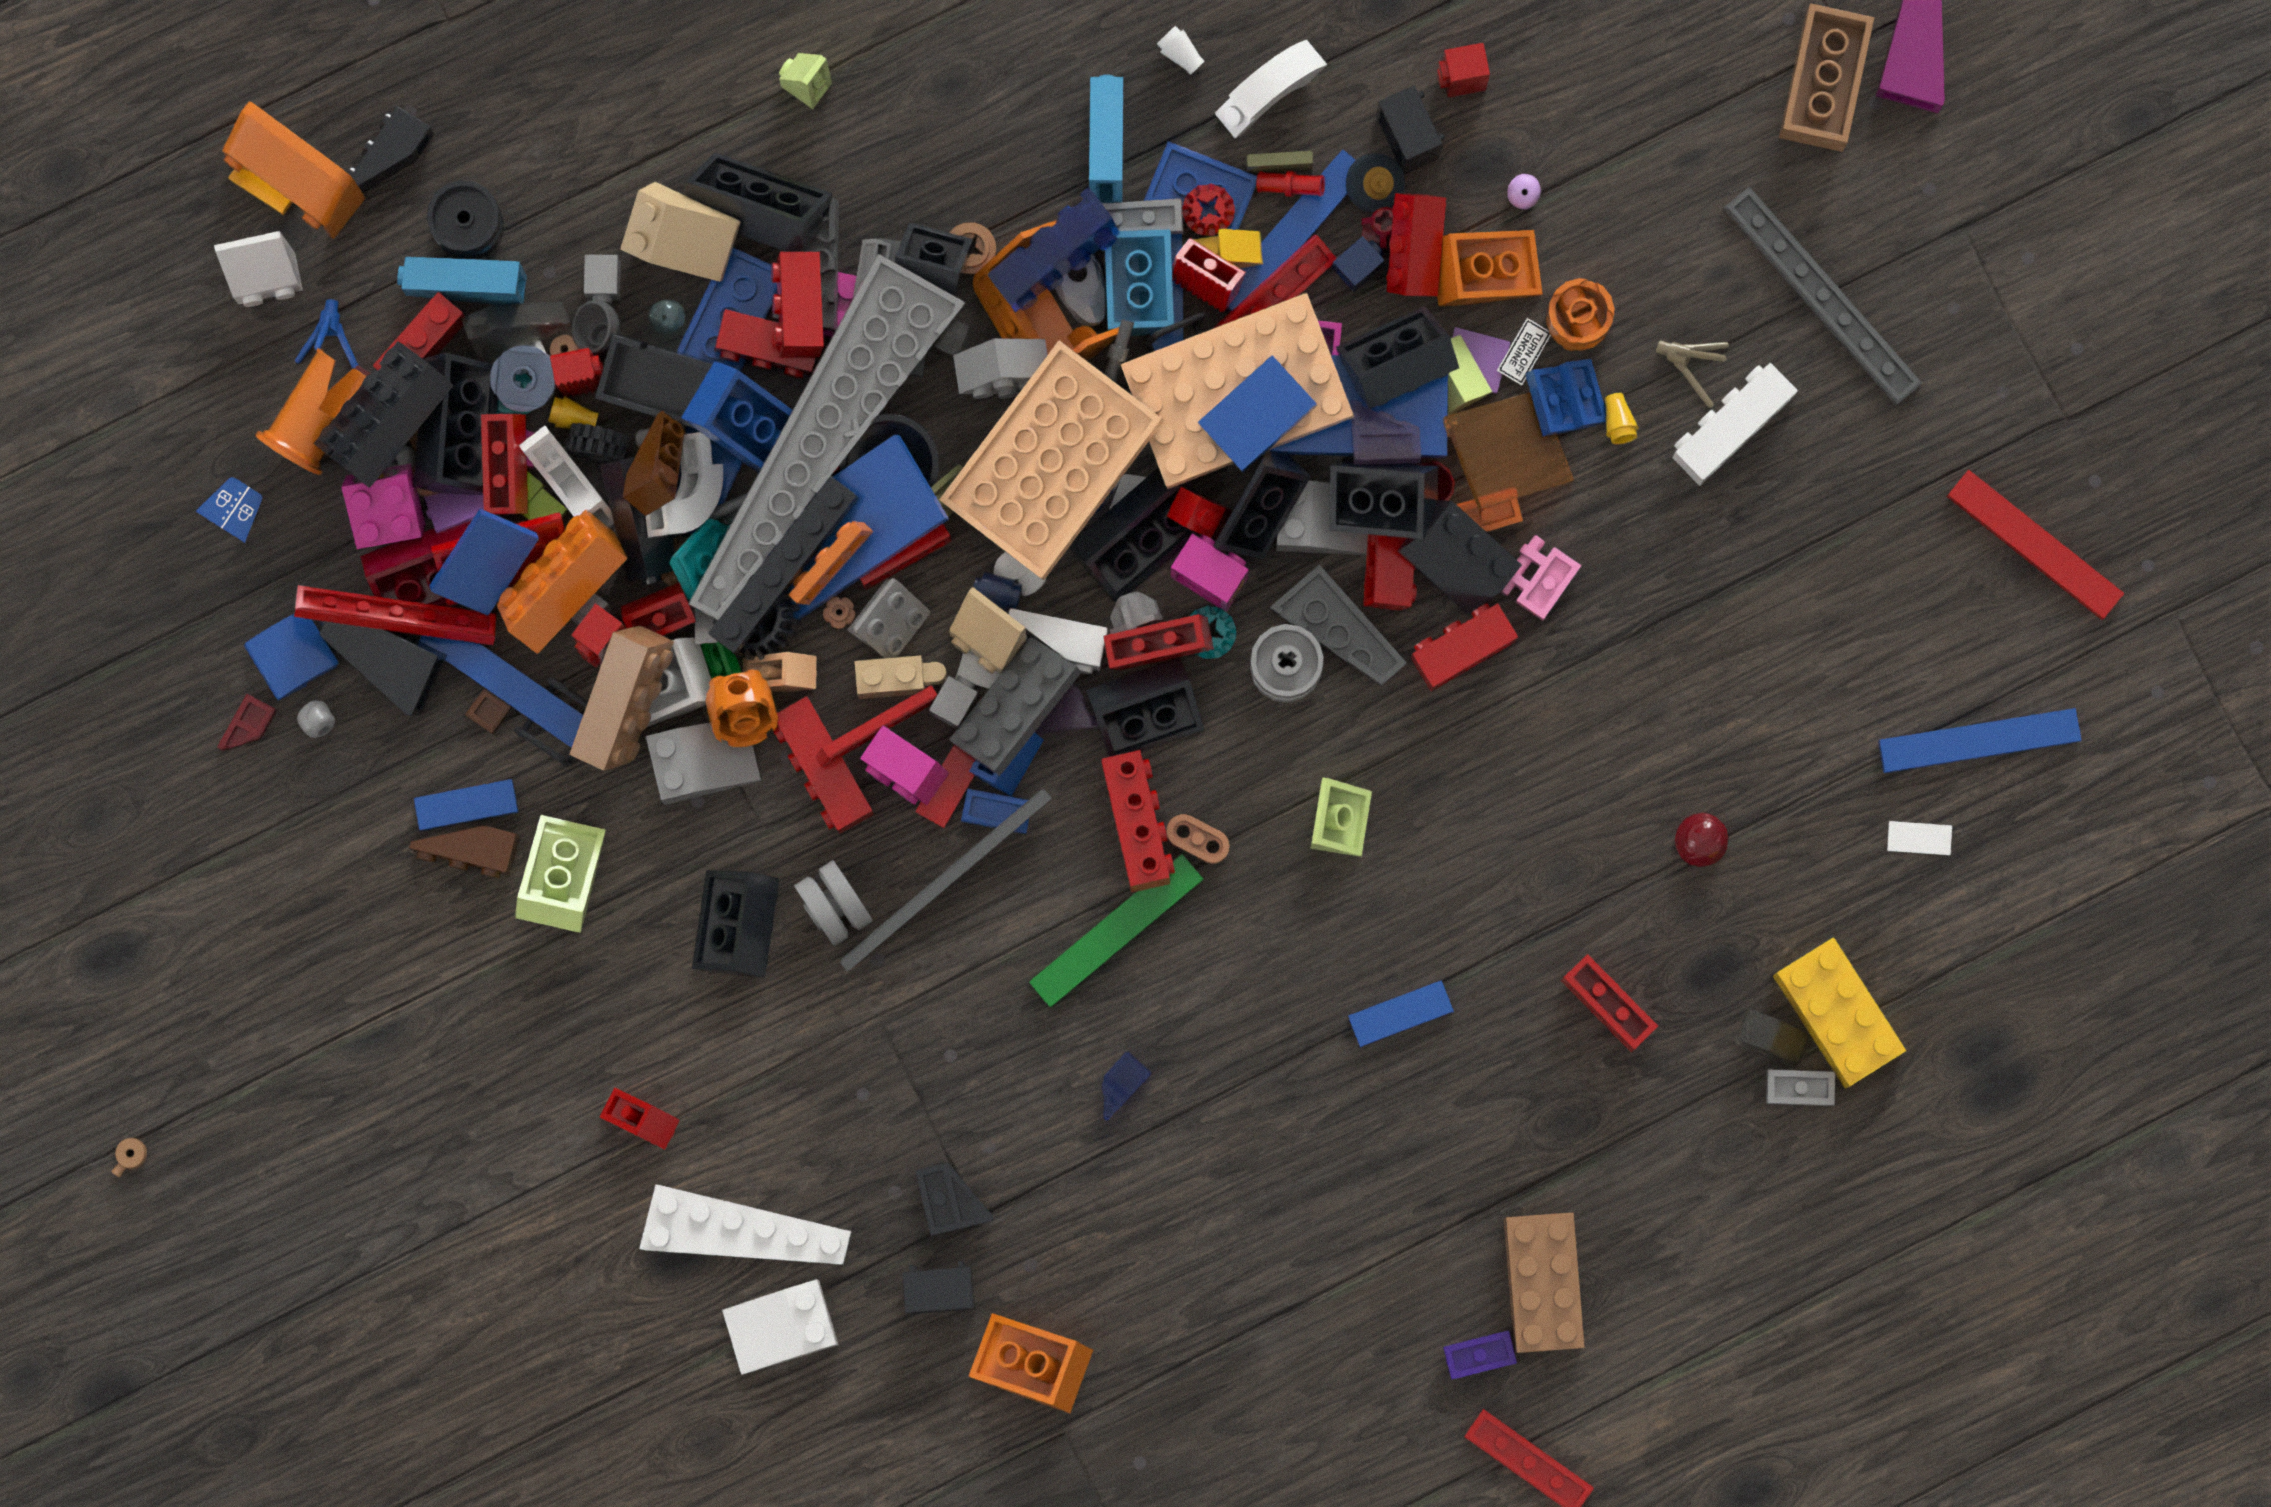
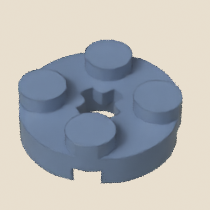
(510, 391)

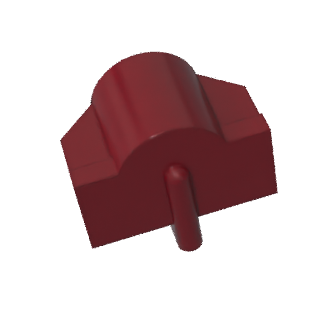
(1379, 227)

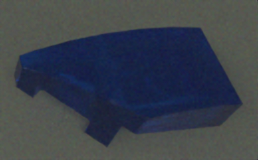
(1122, 1083)

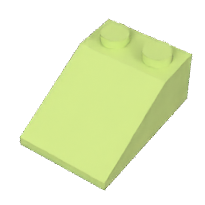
(560, 873)

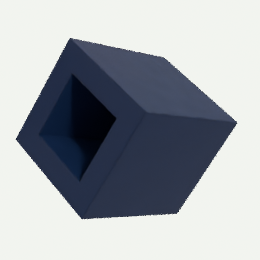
(1359, 263)

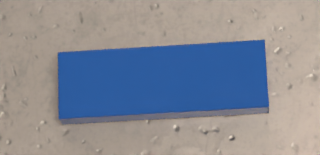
(466, 805)
(1400, 1013)

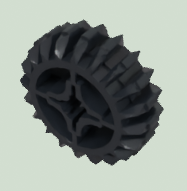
(772, 637)

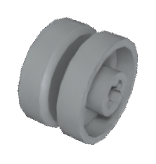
(1287, 643)
(833, 903)

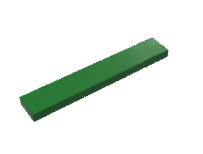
(1113, 934)

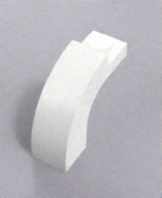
(1269, 84)
(565, 476)
(697, 492)

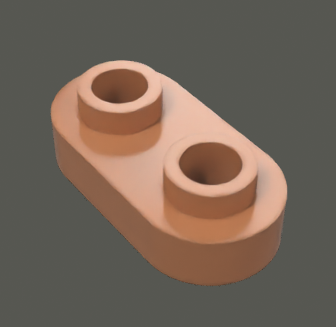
(1198, 839)

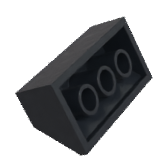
(767, 204)
(451, 435)
(1133, 537)

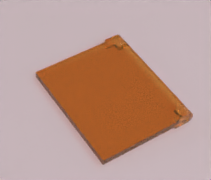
(1506, 451)

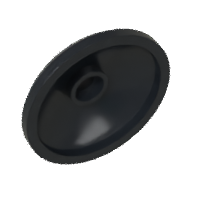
(913, 435)

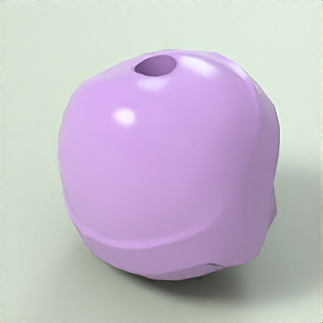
(1515, 189)

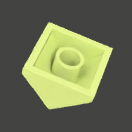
(1466, 383)
(1341, 818)

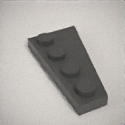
(827, 244)
(1339, 625)

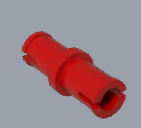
(1290, 183)

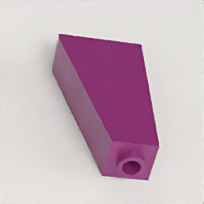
(1915, 57)

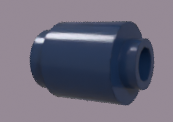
(999, 590)

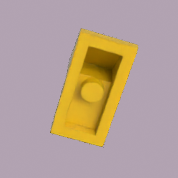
(1236, 246)

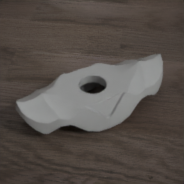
(1086, 298)

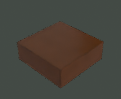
(488, 711)

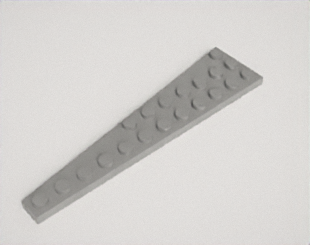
(866, 361)

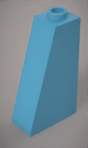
(1106, 138)
(464, 280)

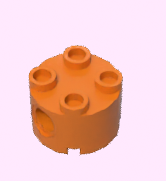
(1580, 314)
(741, 708)

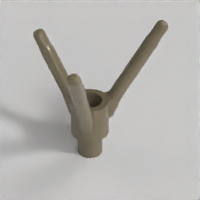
(1681, 355)

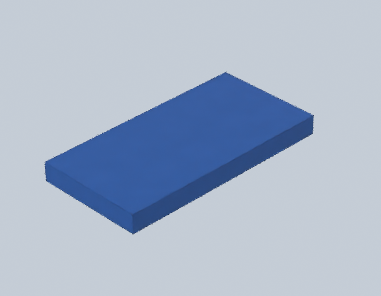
(744, 289)

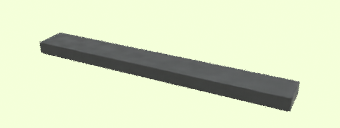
(1822, 296)
(945, 879)

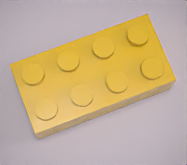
(1839, 1013)

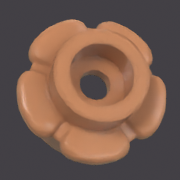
(845, 618)

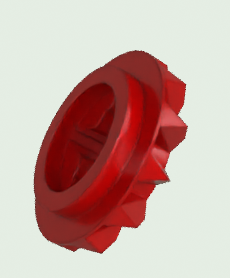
(1211, 223)

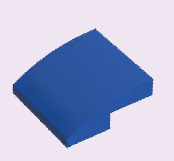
(1566, 397)
(290, 655)

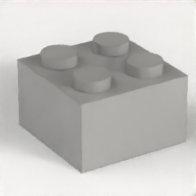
(998, 366)

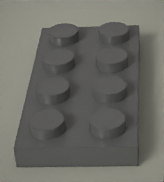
(1015, 706)

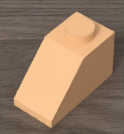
(785, 671)

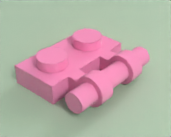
(1548, 582)

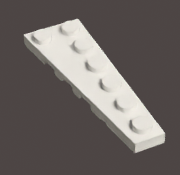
(711, 1226)

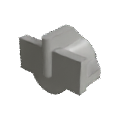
(1134, 611)

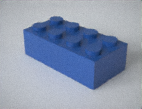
(737, 414)

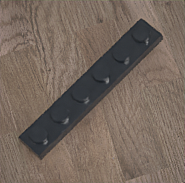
(783, 565)

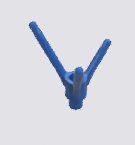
(328, 326)

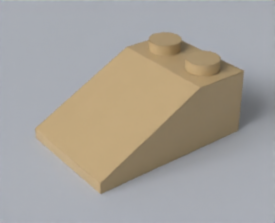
(679, 233)
(987, 632)

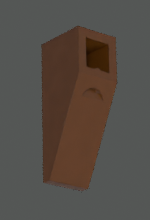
(655, 469)
(476, 847)

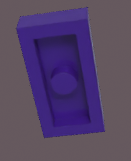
(1479, 1355)

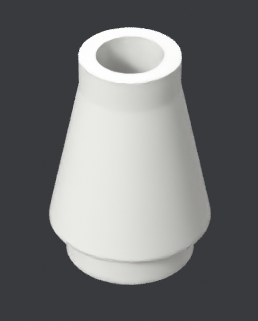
(1180, 50)

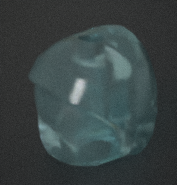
(674, 314)

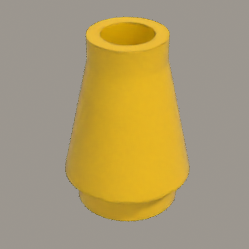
(566, 412)
(1619, 420)

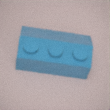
(1140, 281)

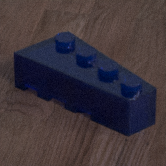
(1055, 252)

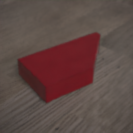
(248, 723)

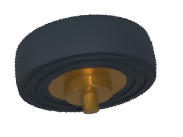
(1374, 181)

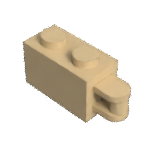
(896, 676)

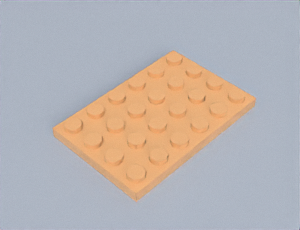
(1199, 372)
(1051, 460)

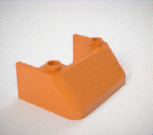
(293, 169)
(1043, 318)

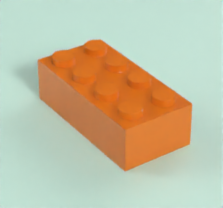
(561, 581)

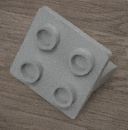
(889, 619)

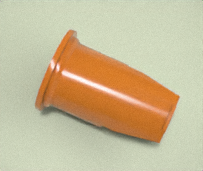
(309, 412)

